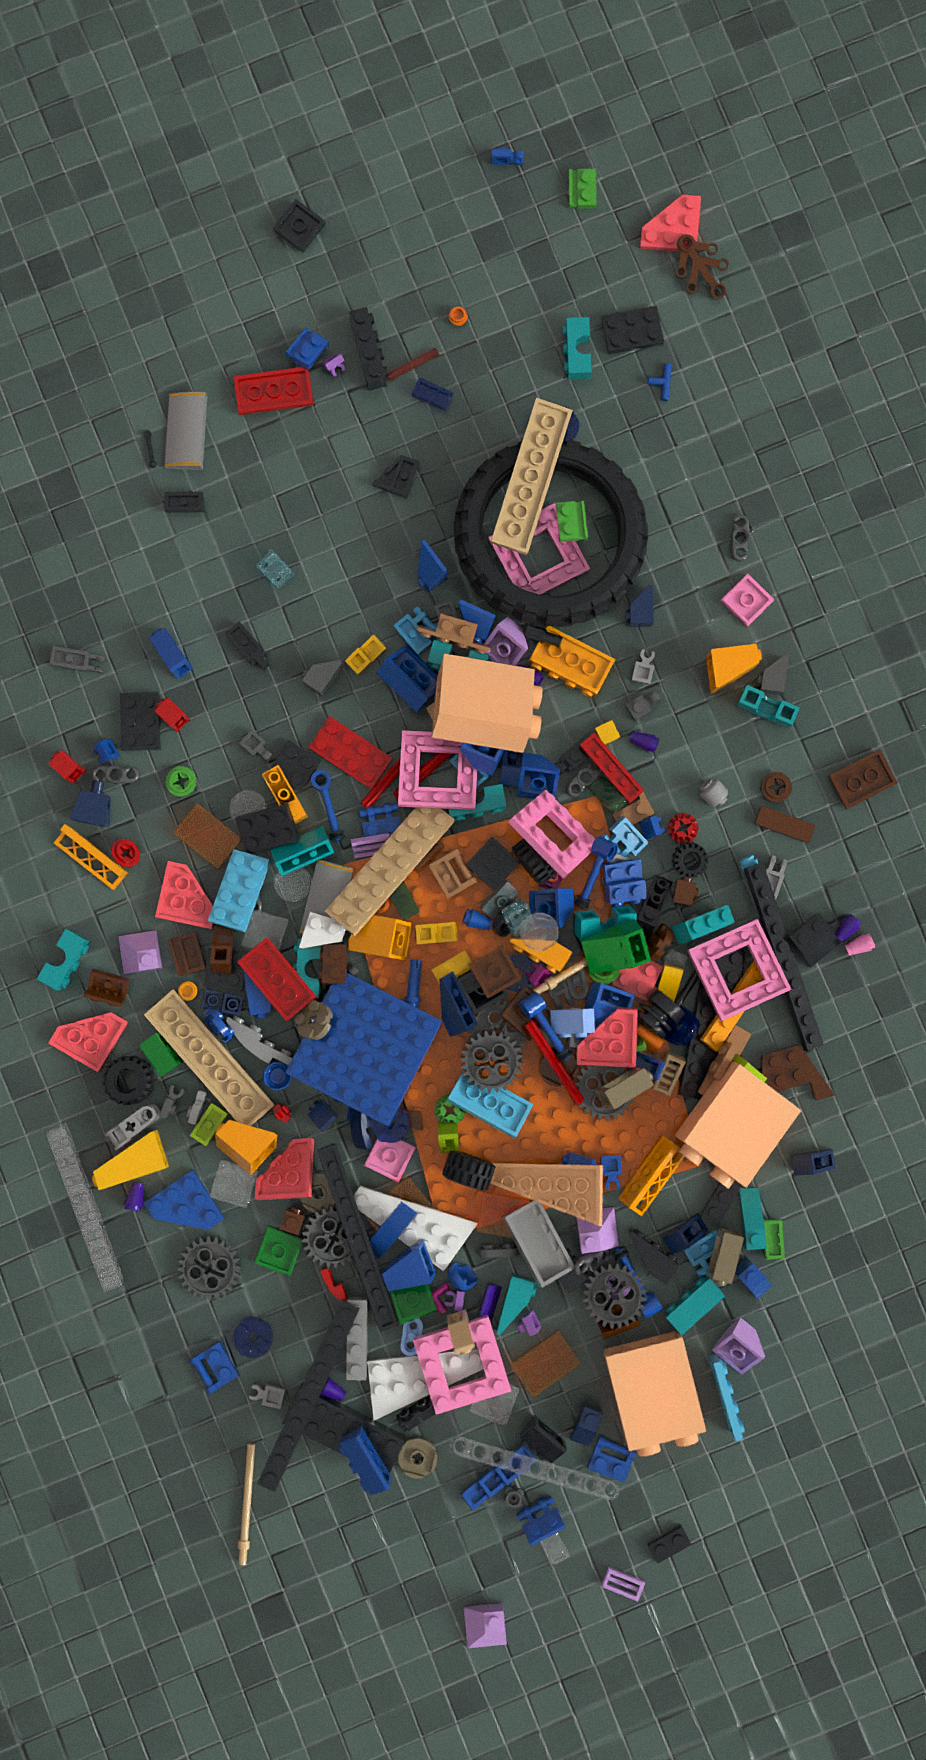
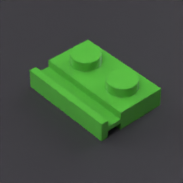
(582, 188)
(571, 521)

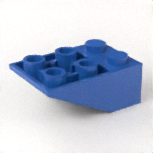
(605, 1001)

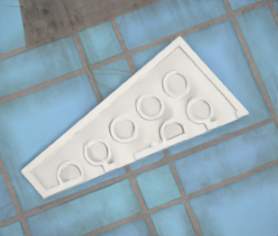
(441, 1231)
(401, 1379)

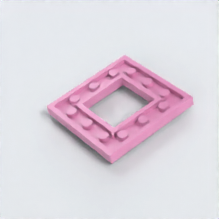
(572, 567)
(430, 797)
(560, 861)
(748, 935)
(450, 1398)

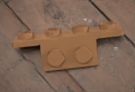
(455, 630)
(733, 1044)

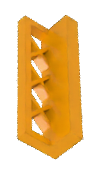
(91, 850)
(650, 1174)

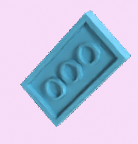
(239, 891)
(500, 1110)
(725, 1390)

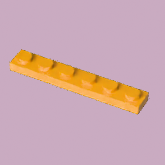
(719, 1031)

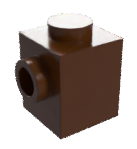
(684, 892)
(293, 1220)

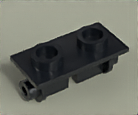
(409, 1417)

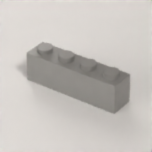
(358, 1341)

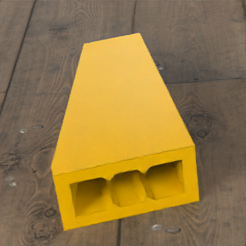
(135, 1161)

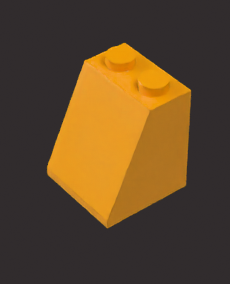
(730, 664)
(382, 938)
(245, 1144)

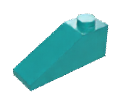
(752, 1219)
(517, 1297)

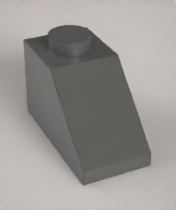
(321, 675)
(774, 677)

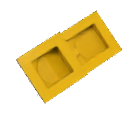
(366, 654)
(436, 933)
(670, 980)

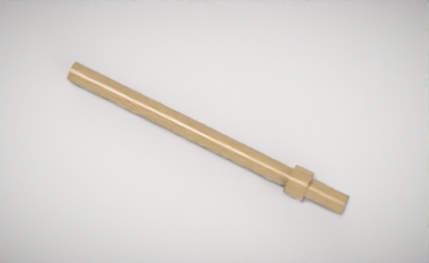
(552, 982)
(244, 1542)

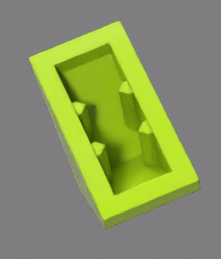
(448, 1137)

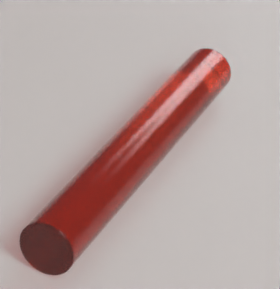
(412, 364)

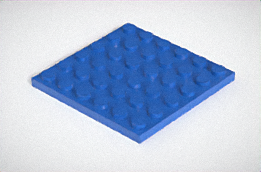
(368, 1050)

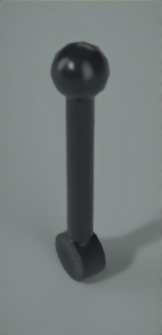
(147, 434)

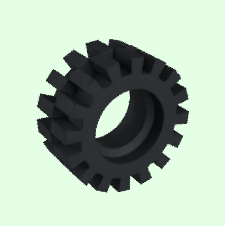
(682, 851)

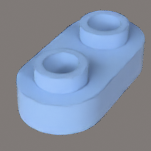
(408, 1335)

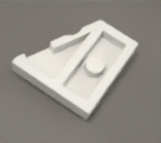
(321, 931)

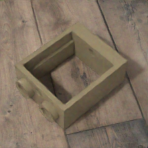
(624, 1087)
(725, 1256)

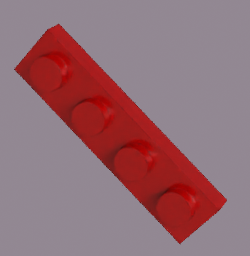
(611, 767)

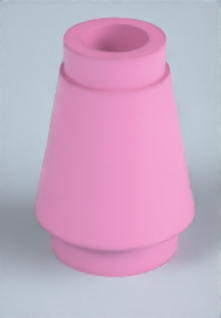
(860, 945)

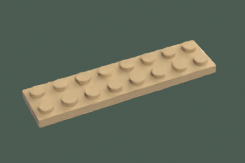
(531, 476)
(388, 867)
(209, 1059)

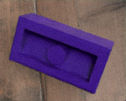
(490, 1300)

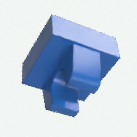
(106, 750)
(650, 827)

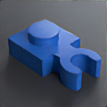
(504, 156)
(611, 1168)

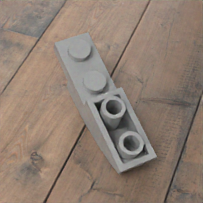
(251, 1039)

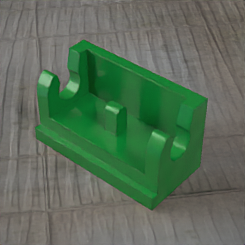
(160, 1054)

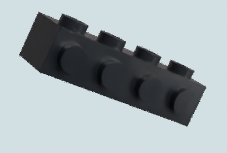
(369, 354)

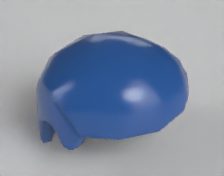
(275, 1076)
(462, 1276)

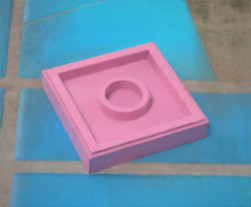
(747, 600)
(390, 1158)

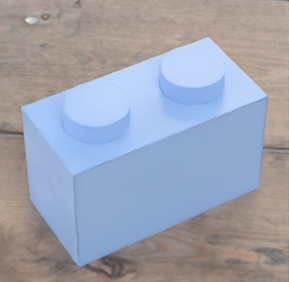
(572, 1021)

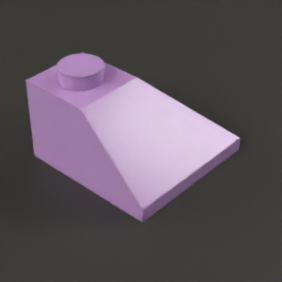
(507, 643)
(140, 952)
(598, 1238)
(739, 1346)
(485, 1625)

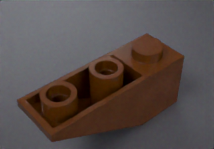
(221, 949)

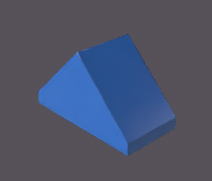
(652, 1064)

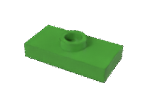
(774, 1239)

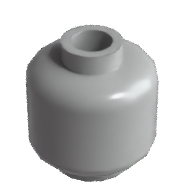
(713, 792)

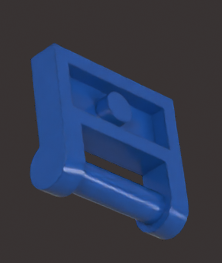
(220, 1365)
(609, 1464)

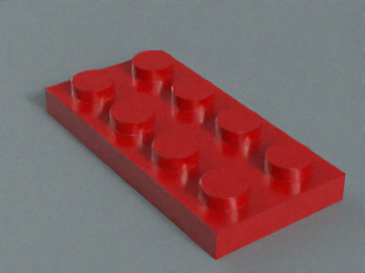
(273, 390)
(350, 753)
(277, 979)

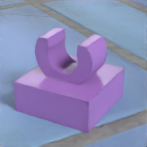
(332, 362)
(457, 1301)
(529, 1323)

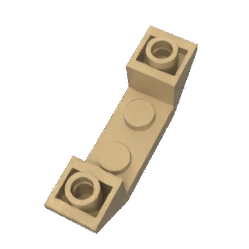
(460, 1332)

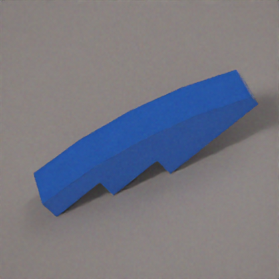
(391, 1229)
(492, 1481)

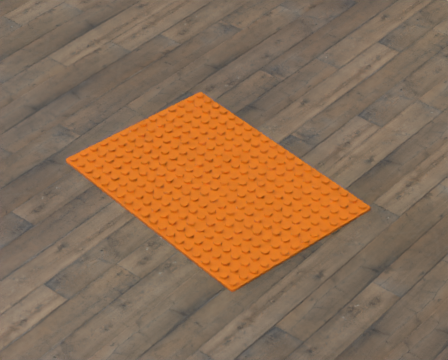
(554, 1119)

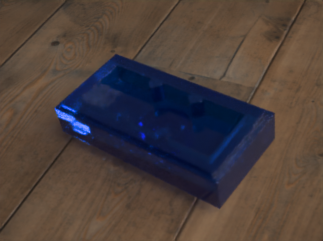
(432, 394)

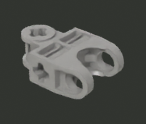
(125, 1132)

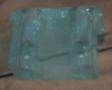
(275, 569)
(514, 916)

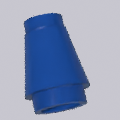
(476, 920)

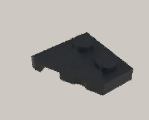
(398, 477)

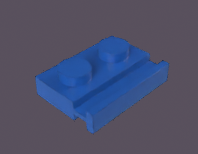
(307, 348)

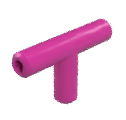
(438, 1292)

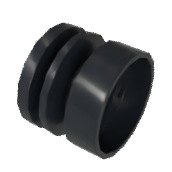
(659, 1012)

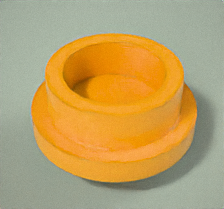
(187, 990)

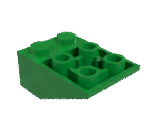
(616, 948)

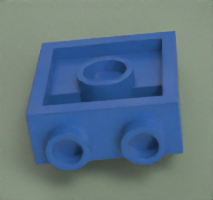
(623, 882)

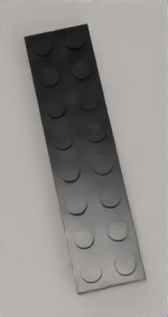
(698, 1054)

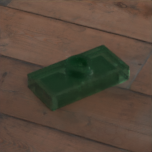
(607, 794)
(404, 902)

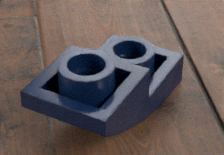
(222, 1002)
(358, 1124)

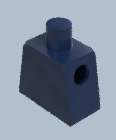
(92, 806)

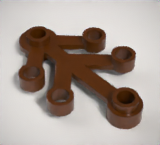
(699, 264)

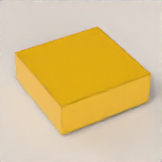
(607, 732)

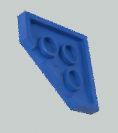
(185, 1204)

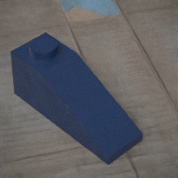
(454, 1006)

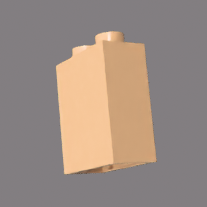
(486, 703)
(736, 1126)
(655, 1393)

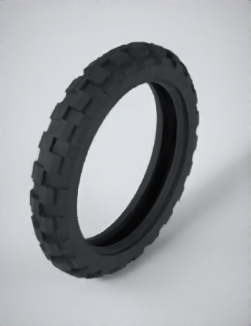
(545, 609)

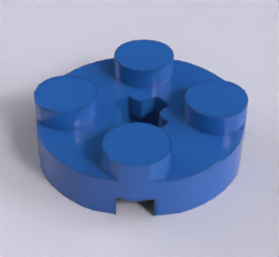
(215, 1023)

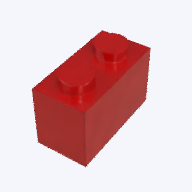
(171, 714)
(66, 766)

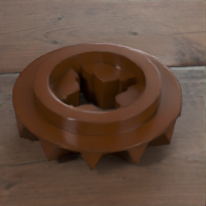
(781, 780)

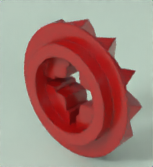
(674, 824)
(121, 846)

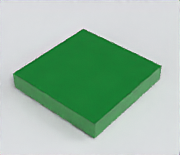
(278, 1251)
(413, 1303)

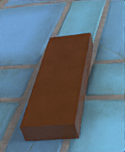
(785, 824)

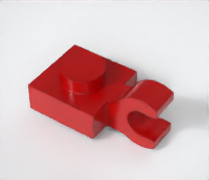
(282, 1112)

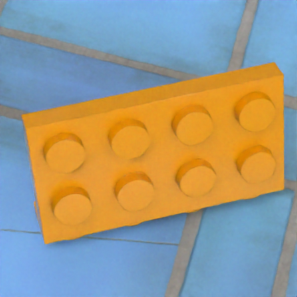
(573, 663)

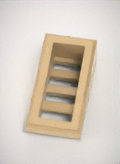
(678, 1069)

